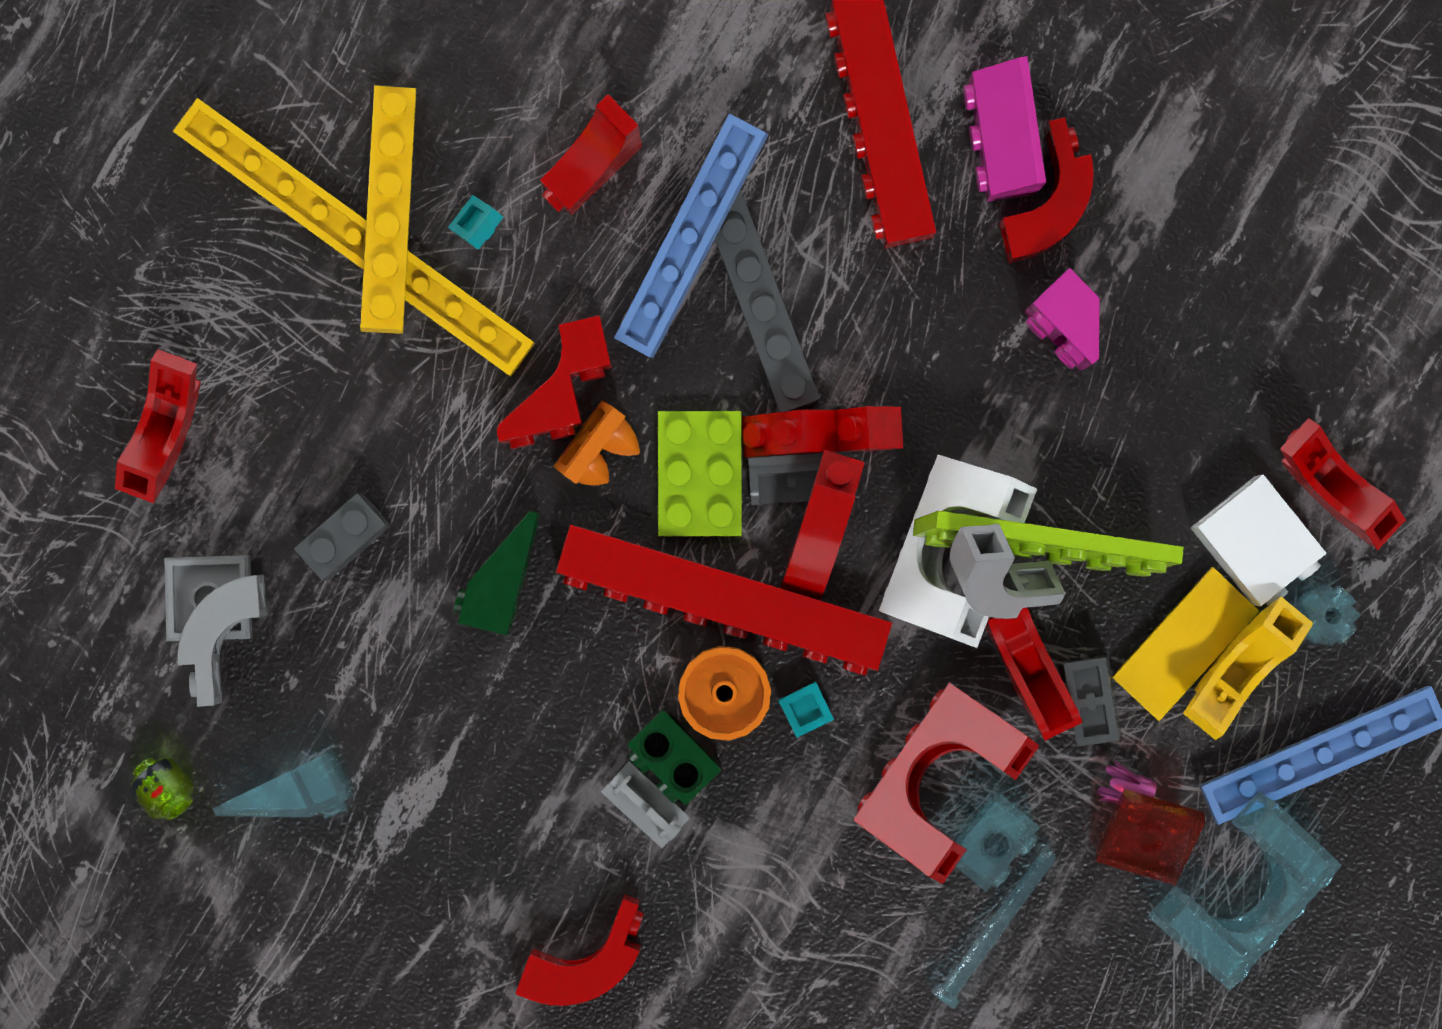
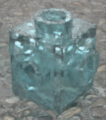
(1314, 606)

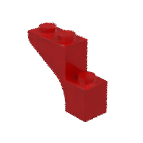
(555, 404)
(820, 430)
(1033, 674)

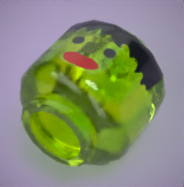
(162, 788)

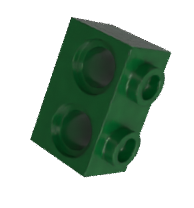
(681, 749)

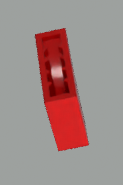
(593, 158)

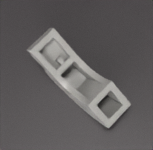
(208, 627)

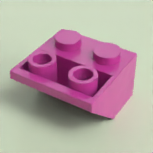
(1069, 318)

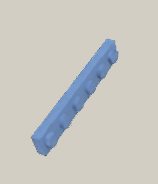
(691, 235)
(1324, 753)

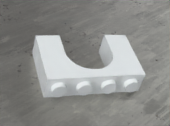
(917, 584)

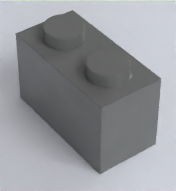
(342, 537)

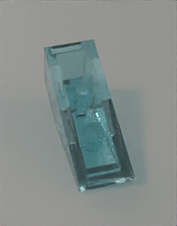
(298, 793)

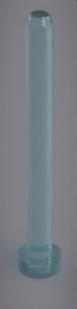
(994, 929)

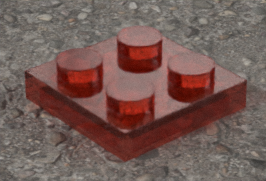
(1150, 837)

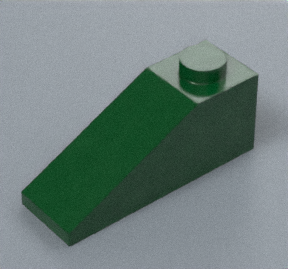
(496, 587)

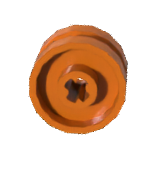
(737, 714)

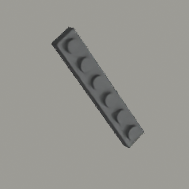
(764, 310)

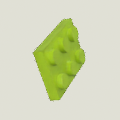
(699, 473)

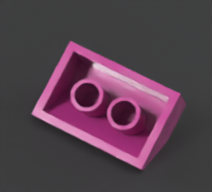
(1005, 130)

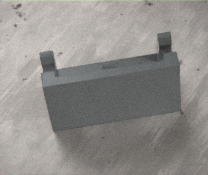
(782, 478)
(1093, 693)

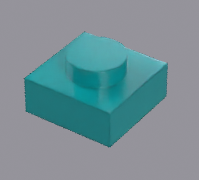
(475, 222)
(806, 709)

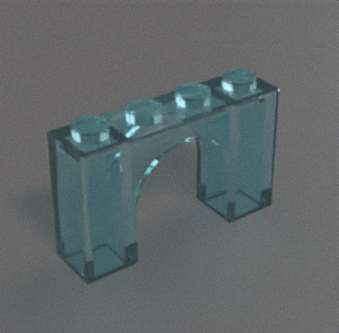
(1296, 874)

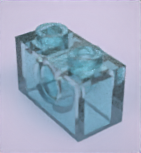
(995, 817)

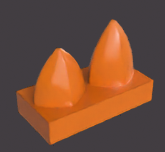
(602, 430)

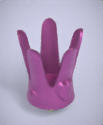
(1127, 780)

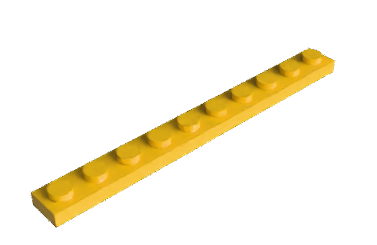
(347, 233)

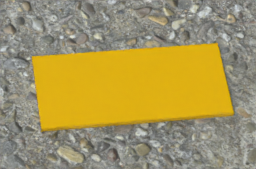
(1185, 644)

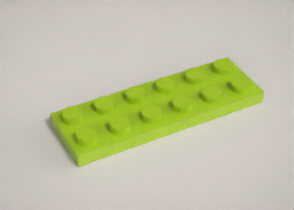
(1057, 544)

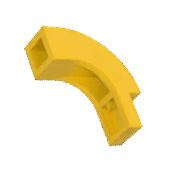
(1244, 664)

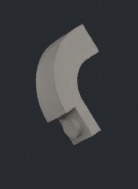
(991, 581)

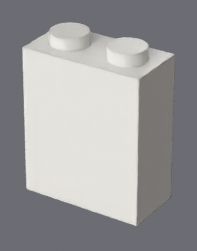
(1259, 541)

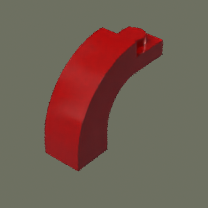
(1042, 228)
(161, 429)
(1338, 487)
(823, 525)
(581, 980)

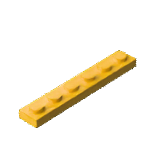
(388, 210)

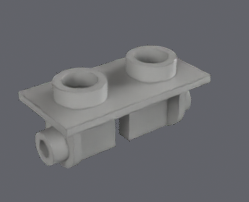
(645, 805)

